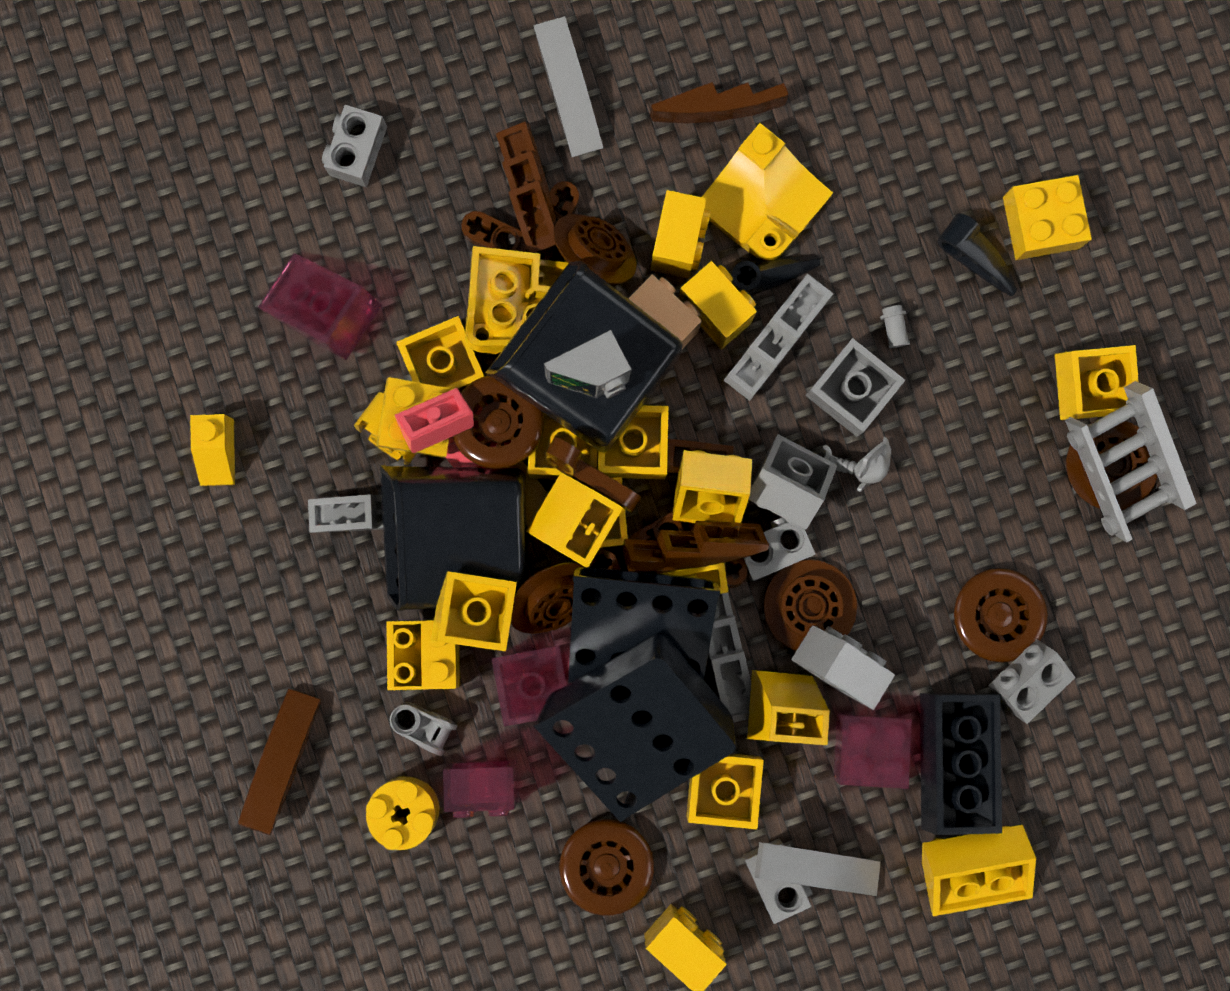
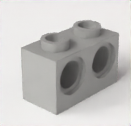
(363, 146)
(777, 555)
(1032, 681)
(770, 889)

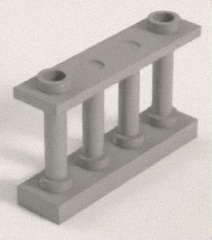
(1162, 461)

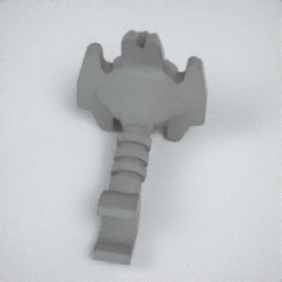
(869, 469)

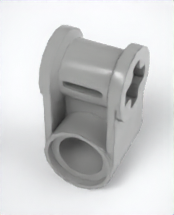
(424, 728)

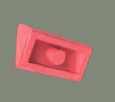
(435, 420)

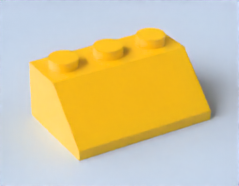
(978, 870)

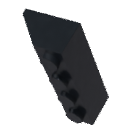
(960, 763)

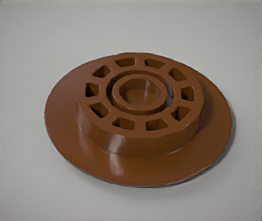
(596, 245)
(499, 424)
(1117, 469)
(545, 600)
(811, 603)
(1000, 614)
(606, 867)

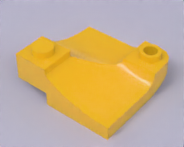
(764, 196)
(504, 293)

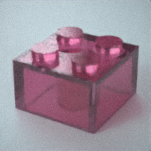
(526, 682)
(872, 750)
(480, 787)

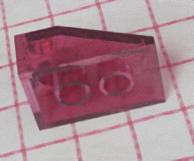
(320, 305)

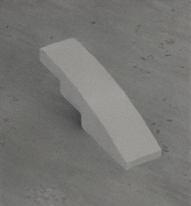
(568, 86)
(778, 337)
(345, 513)
(729, 662)
(817, 869)

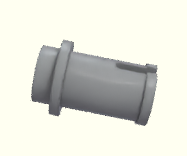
(895, 326)

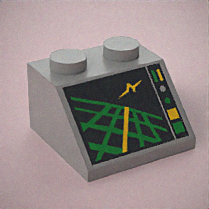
(591, 368)

